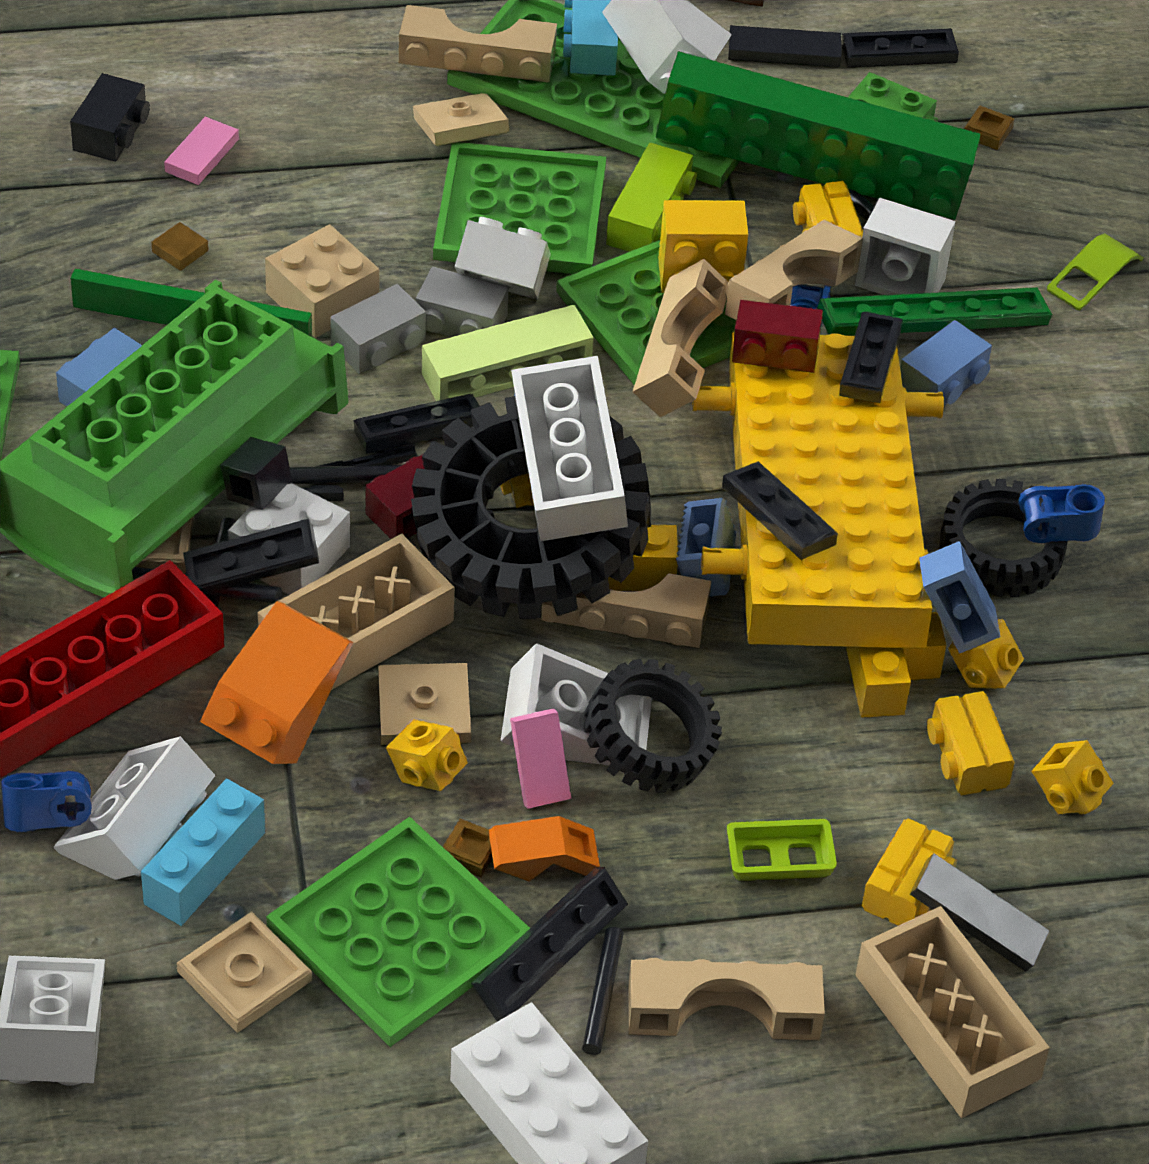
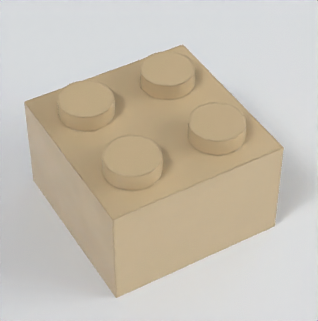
(320, 276)

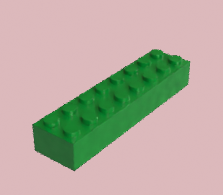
(817, 135)

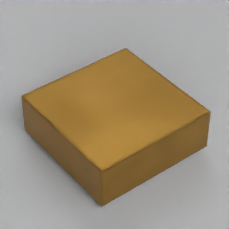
(991, 125)
(180, 246)
(470, 846)

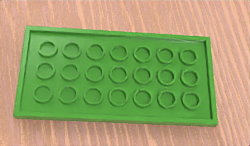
(607, 108)

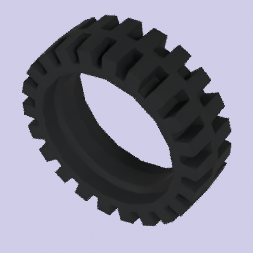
(996, 572)
(679, 697)

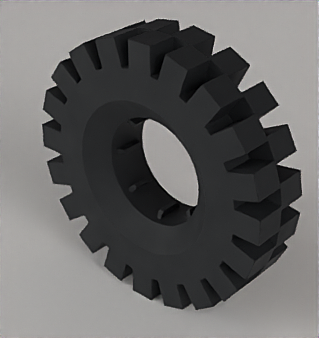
(506, 561)

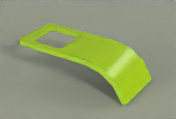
(1099, 260)

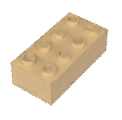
(378, 603)
(951, 1011)

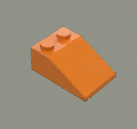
(278, 685)

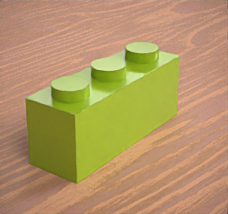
(639, 209)

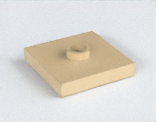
(461, 119)
(425, 694)
(244, 972)

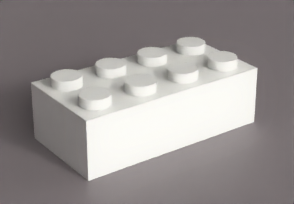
(569, 448)
(542, 1096)

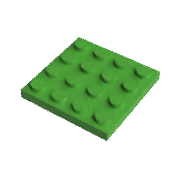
(528, 190)
(621, 306)
(397, 930)

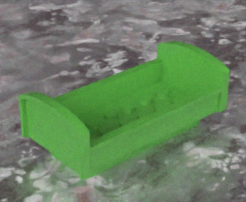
(151, 435)

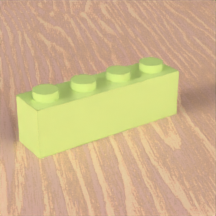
(484, 358)

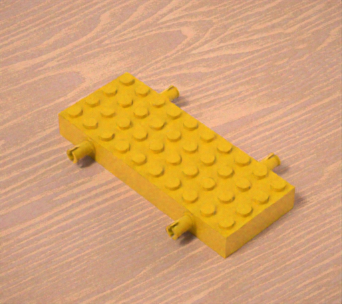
(855, 473)

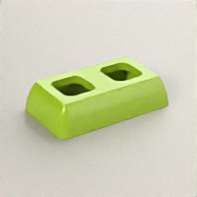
(777, 839)

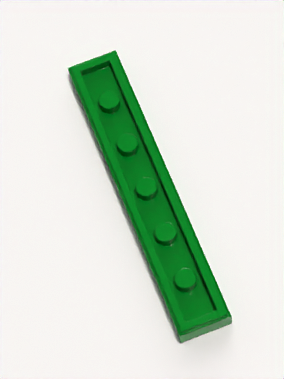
(154, 301)
(936, 310)

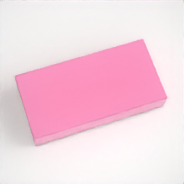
(201, 150)
(540, 758)

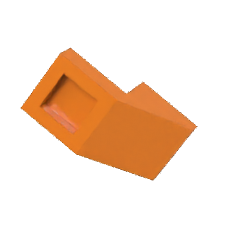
(534, 845)

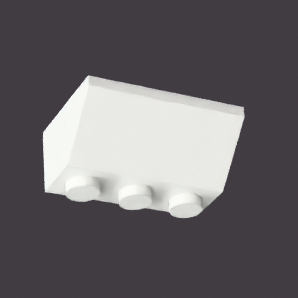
(138, 809)

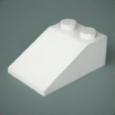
(659, 29)
(553, 680)
(50, 1019)

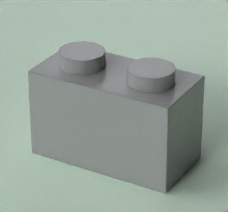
(461, 302)
(379, 328)

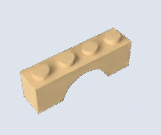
(518, 52)
(817, 256)
(689, 304)
(666, 612)
(779, 995)

